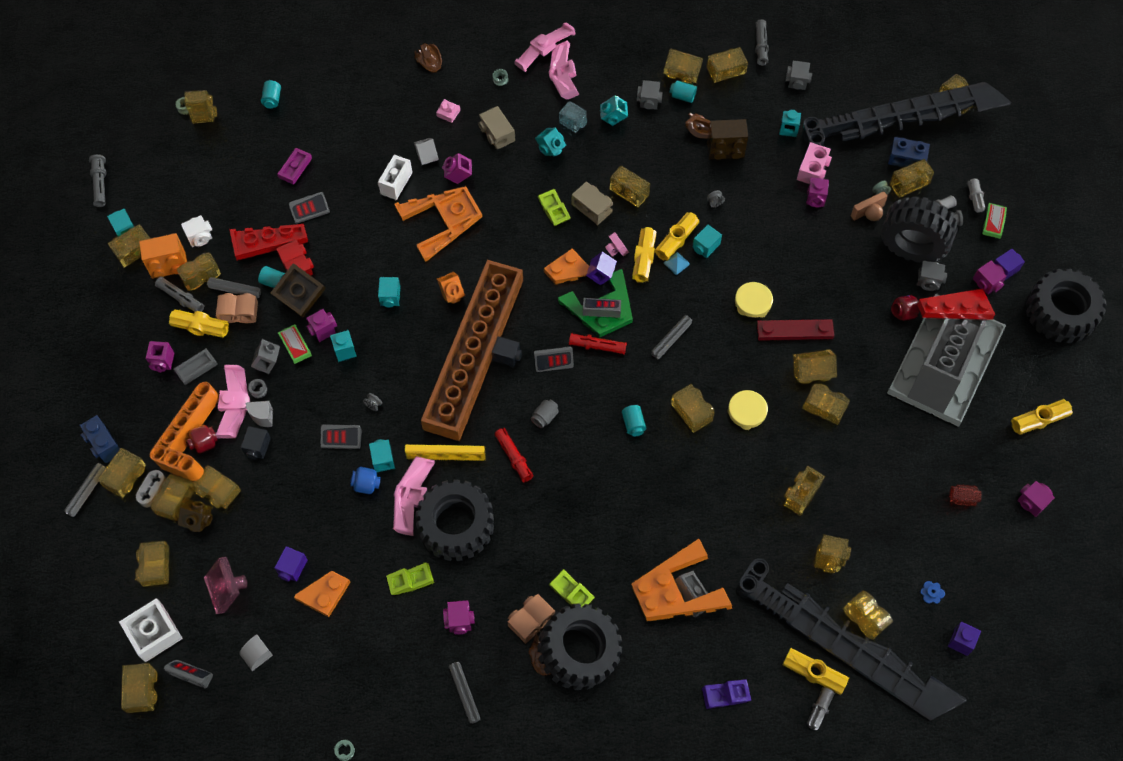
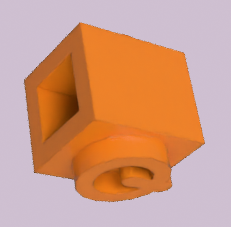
(451, 287)

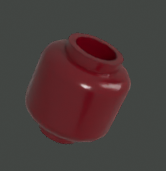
(905, 307)
(201, 439)

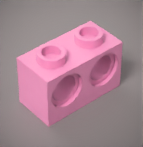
(814, 163)

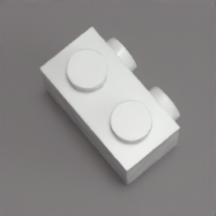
(395, 177)

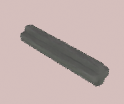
(233, 287)
(671, 337)
(84, 490)
(464, 692)

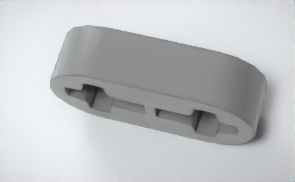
(150, 488)

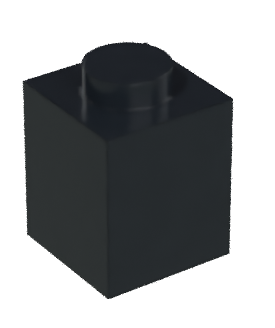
(506, 351)
(255, 443)

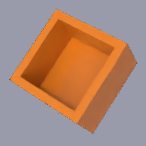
(162, 255)

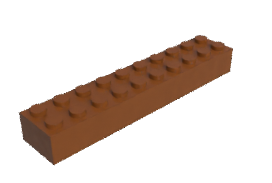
(472, 351)

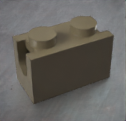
(497, 128)
(592, 203)

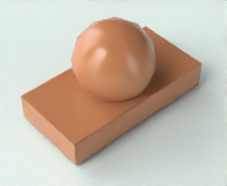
(871, 207)

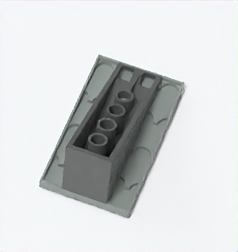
(946, 365)

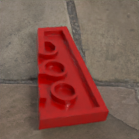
(257, 242)
(959, 305)

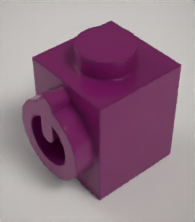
(457, 168)
(817, 192)
(990, 277)
(321, 325)
(159, 356)
(1035, 497)
(458, 617)

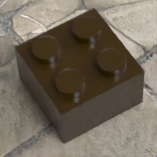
(727, 139)
(298, 290)

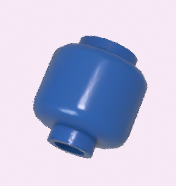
(364, 480)

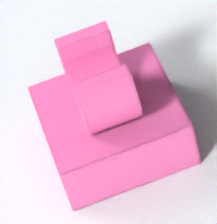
(448, 111)
(616, 246)

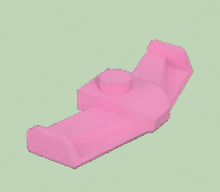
(543, 45)
(562, 71)
(233, 402)
(409, 493)

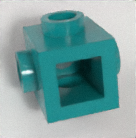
(613, 110)
(550, 142)

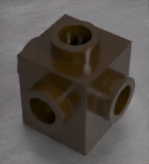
(195, 515)

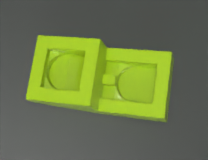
(553, 207)
(410, 580)
(570, 589)

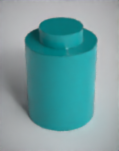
(683, 91)
(270, 94)
(270, 276)
(634, 420)

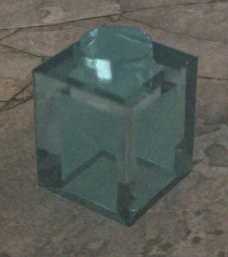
(572, 116)

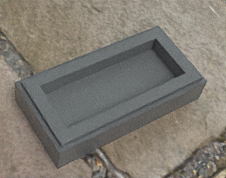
(195, 366)

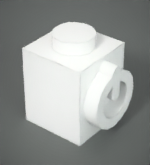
(197, 231)

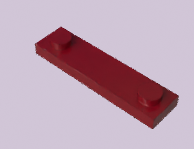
(795, 329)

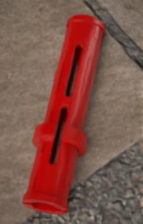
(597, 343)
(517, 461)

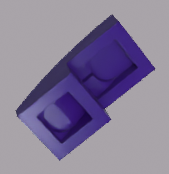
(726, 694)

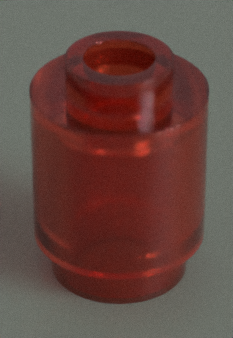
(965, 495)

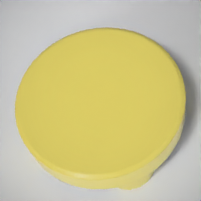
(753, 300)
(747, 409)

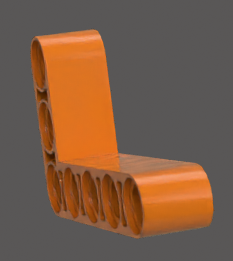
(169, 449)

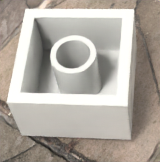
(150, 630)

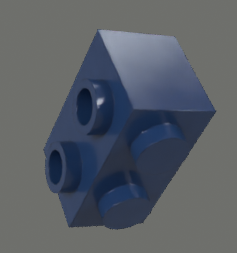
(906, 152)
(100, 438)

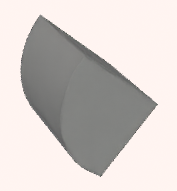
(426, 151)
(260, 412)
(255, 652)

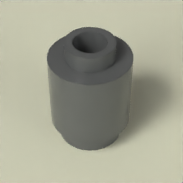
(544, 413)

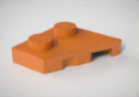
(567, 268)
(324, 593)

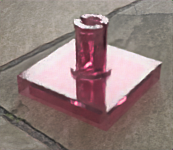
(223, 585)

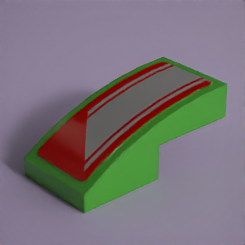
(994, 220)
(294, 344)

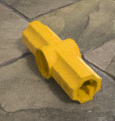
(671, 242)
(644, 254)
(198, 323)
(1032, 420)
(802, 664)

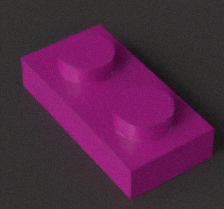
(294, 166)

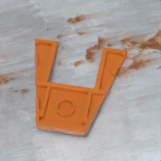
(456, 210)
(660, 595)

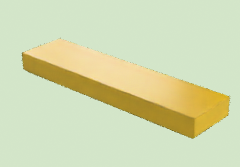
(445, 452)

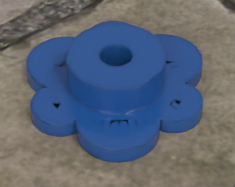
(930, 597)

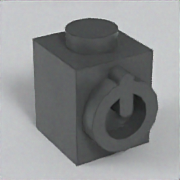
(798, 75)
(649, 94)
(931, 275)
(265, 356)

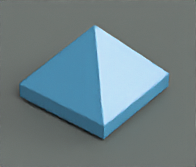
(676, 263)

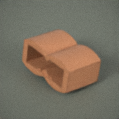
(237, 308)
(530, 618)

